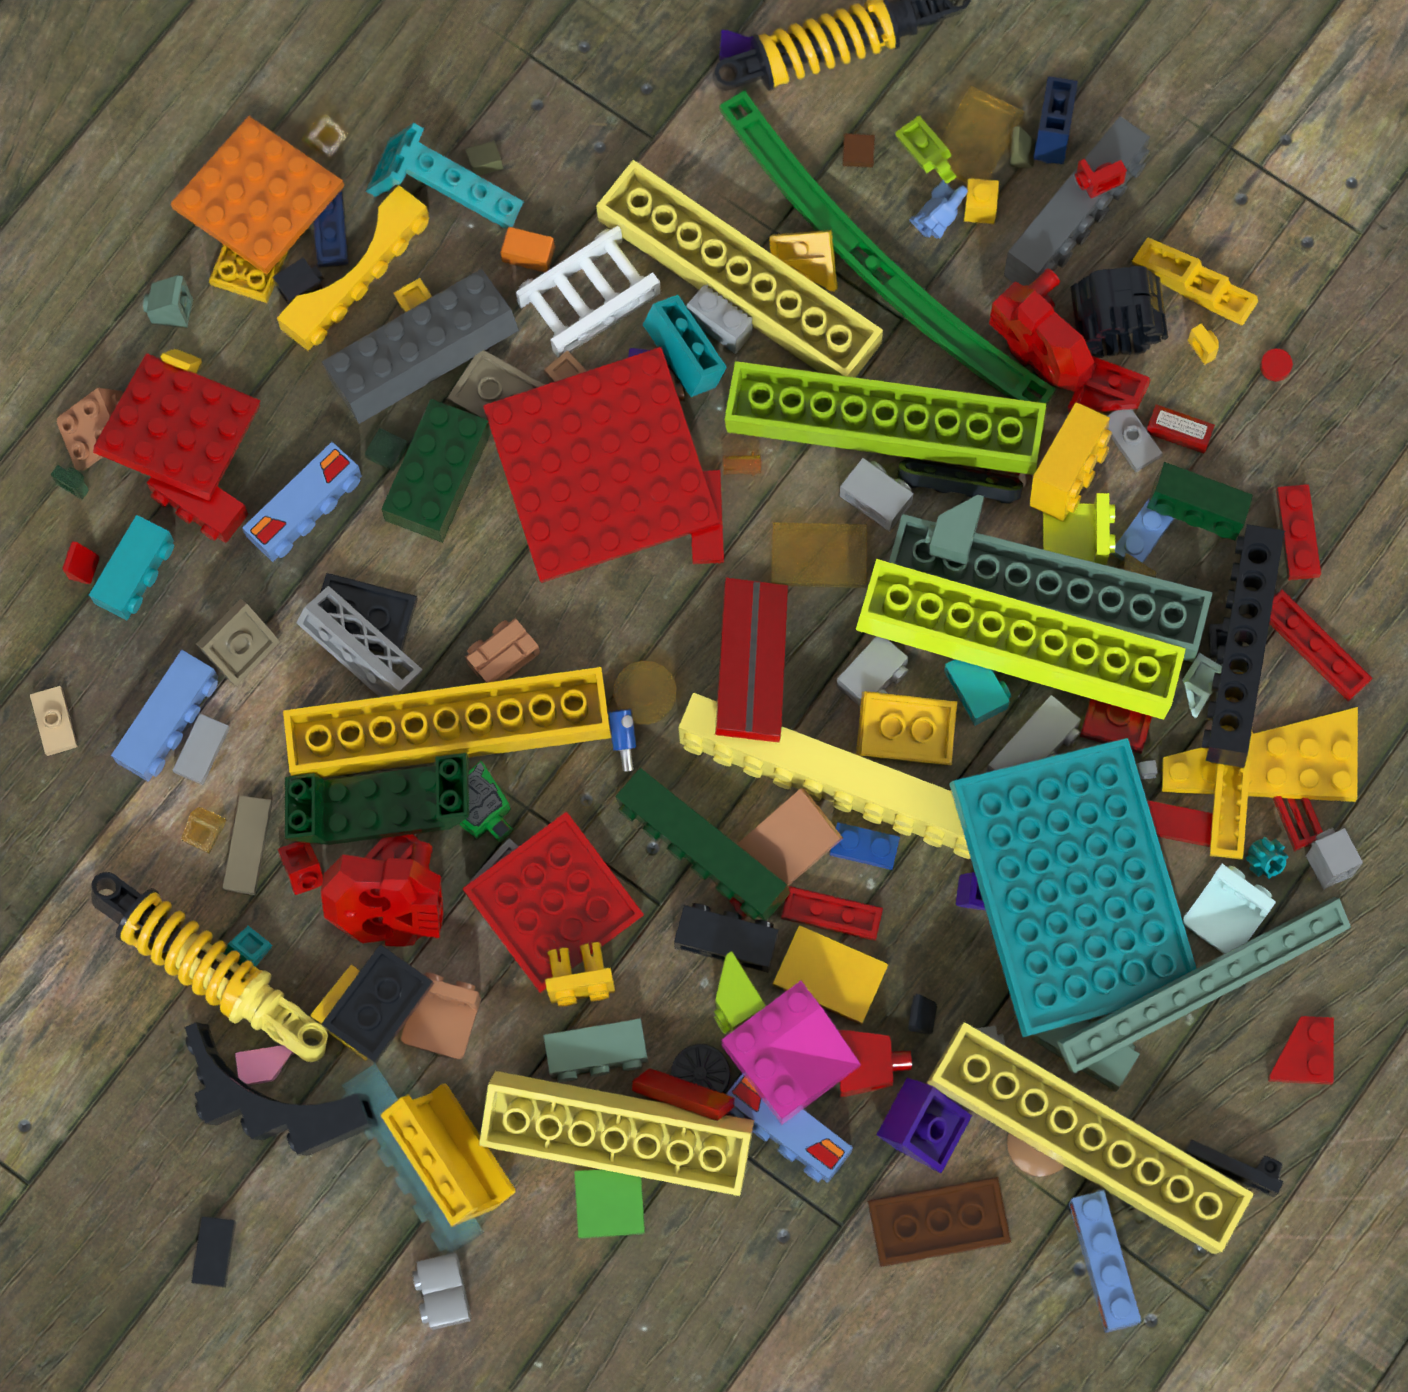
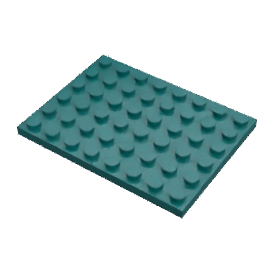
(1073, 884)

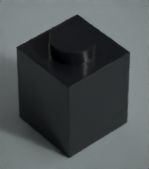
(298, 280)

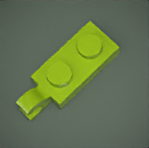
(926, 148)

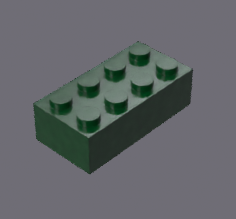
(436, 470)

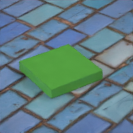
(608, 1204)

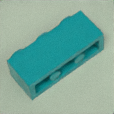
(684, 345)
(132, 568)

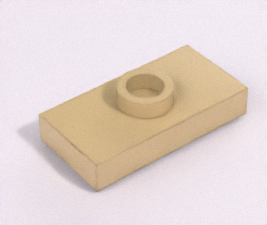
(53, 720)

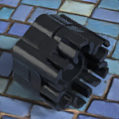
(1119, 304)

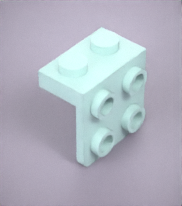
(1228, 910)

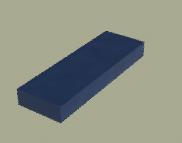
(331, 234)

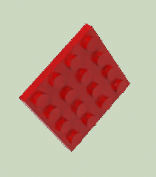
(177, 427)
(552, 897)

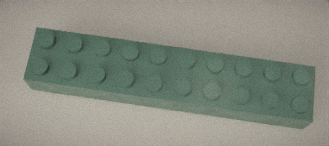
(1066, 585)

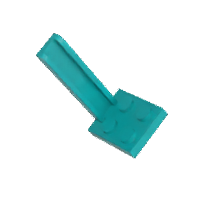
(408, 156)

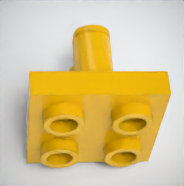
(568, 987)

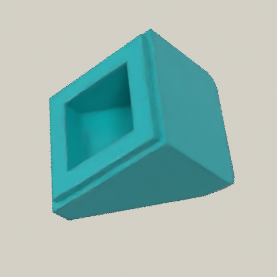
(249, 945)

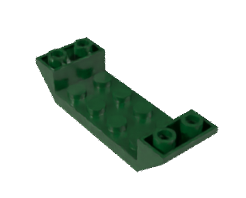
(377, 803)

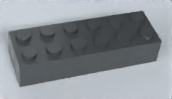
(1072, 211)
(420, 345)

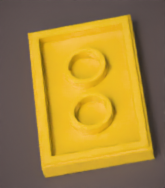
(906, 728)
(833, 973)

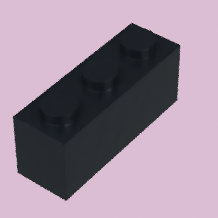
(719, 934)

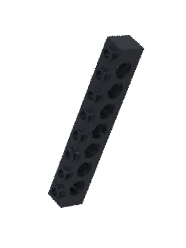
(1233, 746)

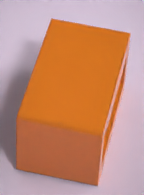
(527, 249)

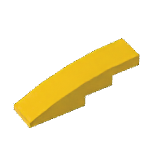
(1197, 283)

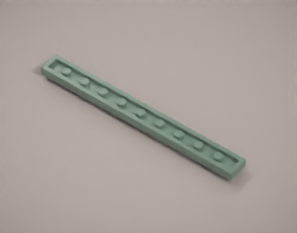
(1203, 985)

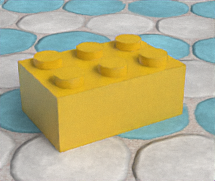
(1070, 462)

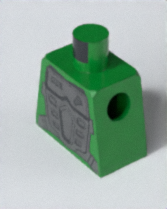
(486, 806)

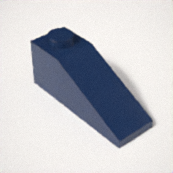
(1055, 120)

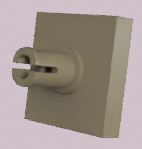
(238, 642)

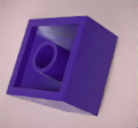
(924, 1124)

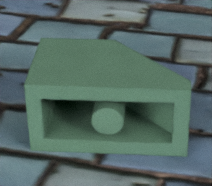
(169, 302)
(955, 531)

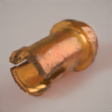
(742, 464)

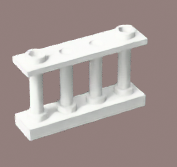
(591, 321)

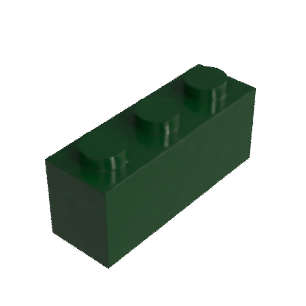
(1199, 501)

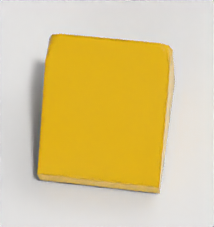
(181, 360)

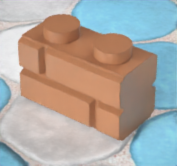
(502, 653)

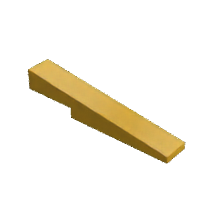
(1230, 805)

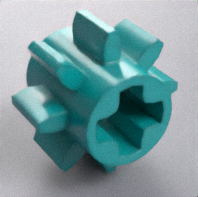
(1267, 857)

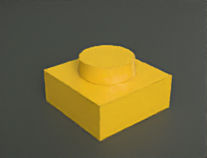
(412, 295)
(1203, 343)

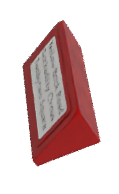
(1180, 429)

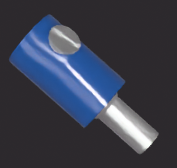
(623, 735)

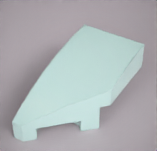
(1199, 683)

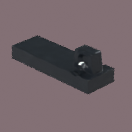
(1263, 1178)

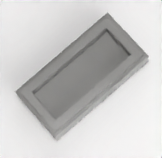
(201, 749)

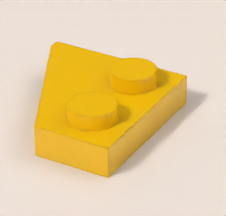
(808, 254)

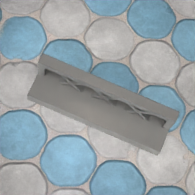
(353, 649)

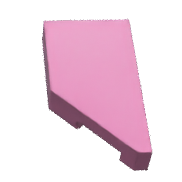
(261, 1064)

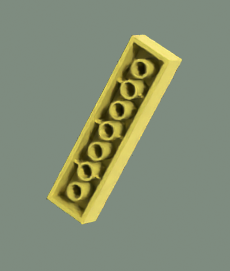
(615, 1133)

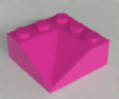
(790, 1052)

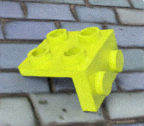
(1084, 532)

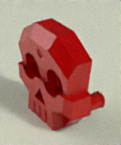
(1040, 335)
(384, 899)

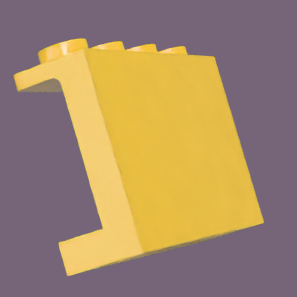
(448, 1154)

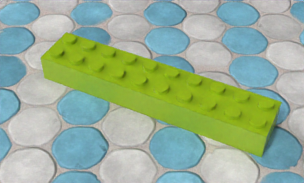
(885, 418)

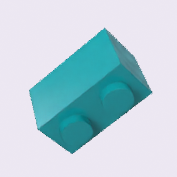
(977, 690)

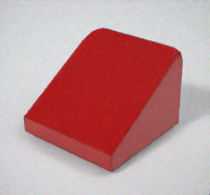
(80, 563)

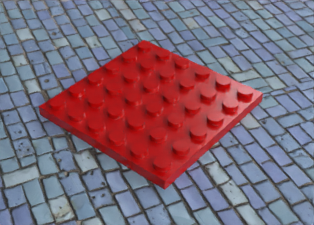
(601, 465)

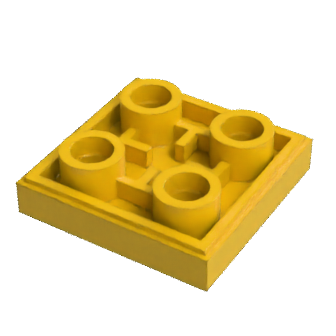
(242, 277)

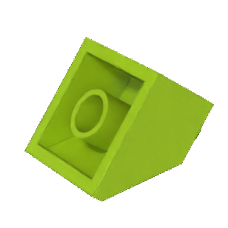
(735, 997)

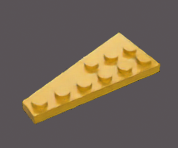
(1292, 761)

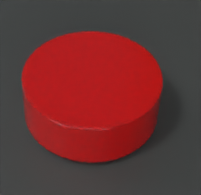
(1276, 365)

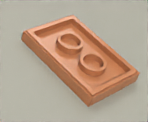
(792, 837)

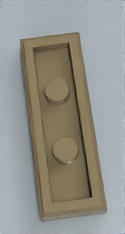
(247, 845)

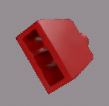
(876, 1062)

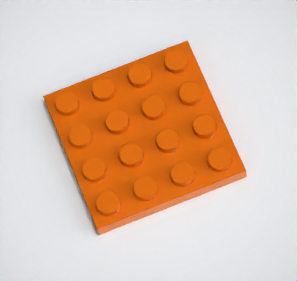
(257, 194)

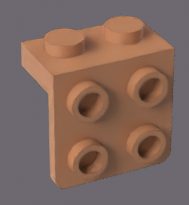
(84, 423)
(443, 1018)

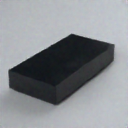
(213, 1252)

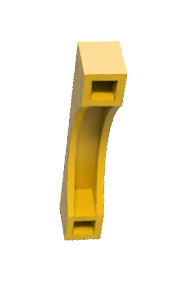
(314, 313)

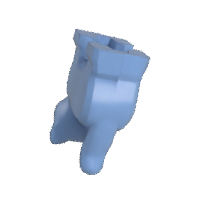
(939, 211)

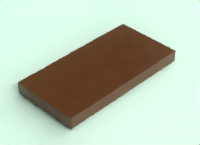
(939, 1222)

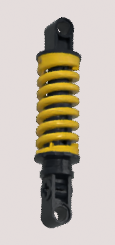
(831, 39)

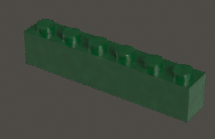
(702, 845)

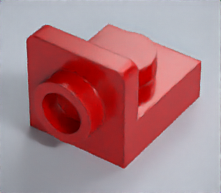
(1103, 179)
(301, 866)

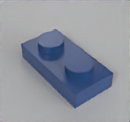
(866, 846)

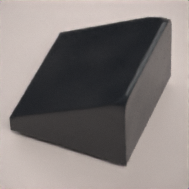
(922, 1015)

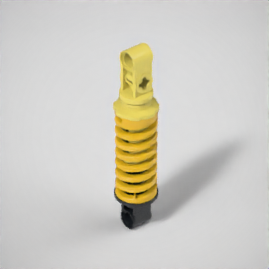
(239, 989)

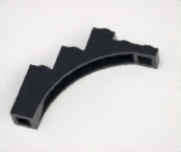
(309, 1126)

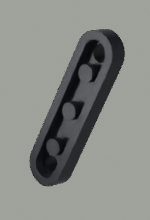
(960, 480)

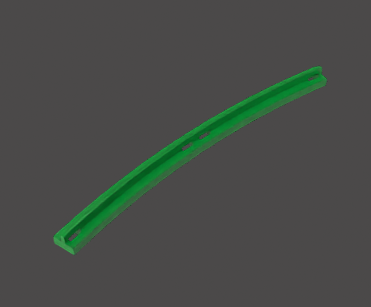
(900, 290)

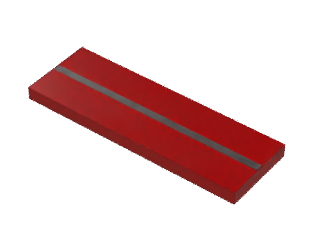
(752, 660)

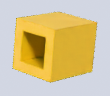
(981, 201)

